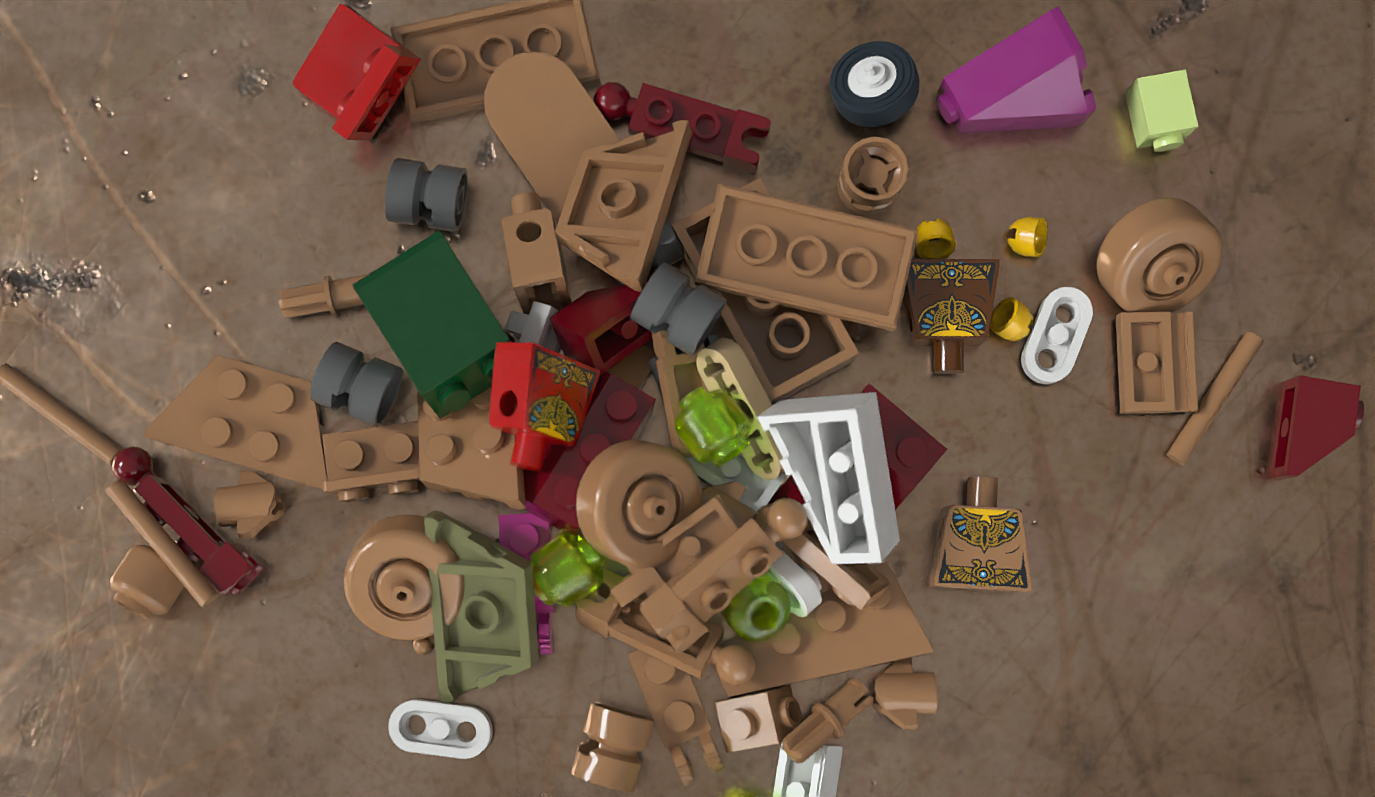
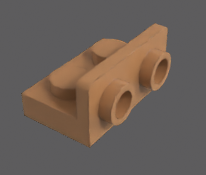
(372, 460)

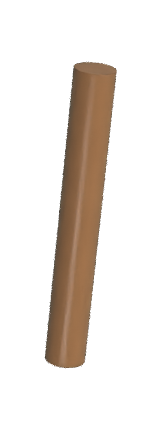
(1215, 398)
(58, 414)
(162, 543)

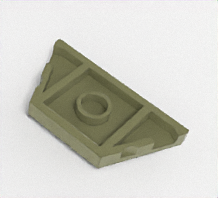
(497, 615)

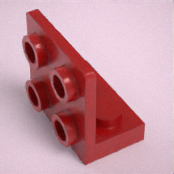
(355, 73)

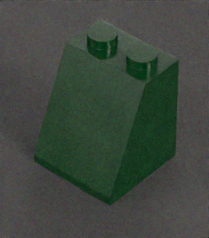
(435, 323)

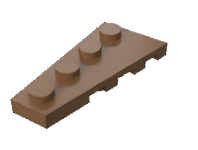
(835, 640)

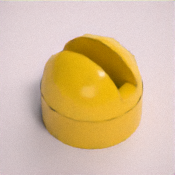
(1029, 237)
(935, 249)
(1011, 319)

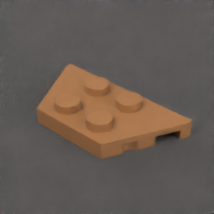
(623, 202)
(247, 420)
(468, 454)

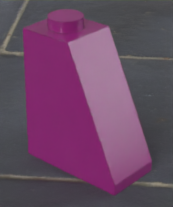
(1021, 82)

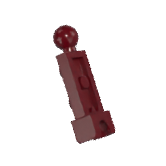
(715, 129)
(226, 564)

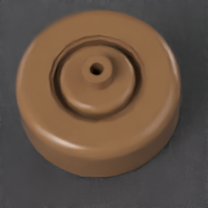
(1159, 256)
(633, 498)
(391, 582)

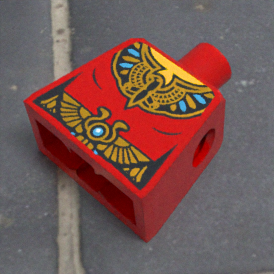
(538, 399)

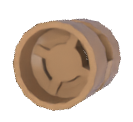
(872, 176)
(612, 747)

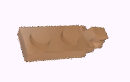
(700, 536)

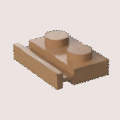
(1156, 362)

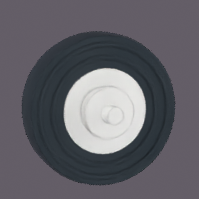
(874, 83)

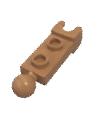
(711, 585)
(607, 618)

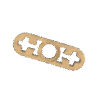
(721, 367)

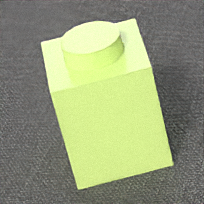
(1161, 110)

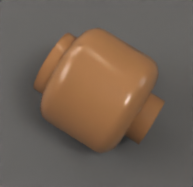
(145, 583)

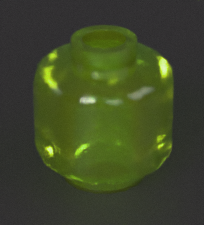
(712, 426)
(566, 570)
(759, 609)

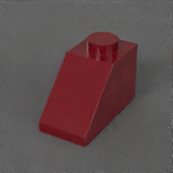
(599, 327)
(1313, 422)

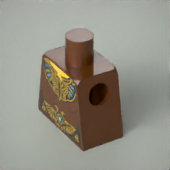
(950, 307)

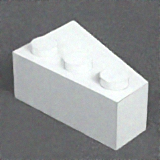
(841, 470)

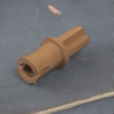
(320, 297)
(827, 721)

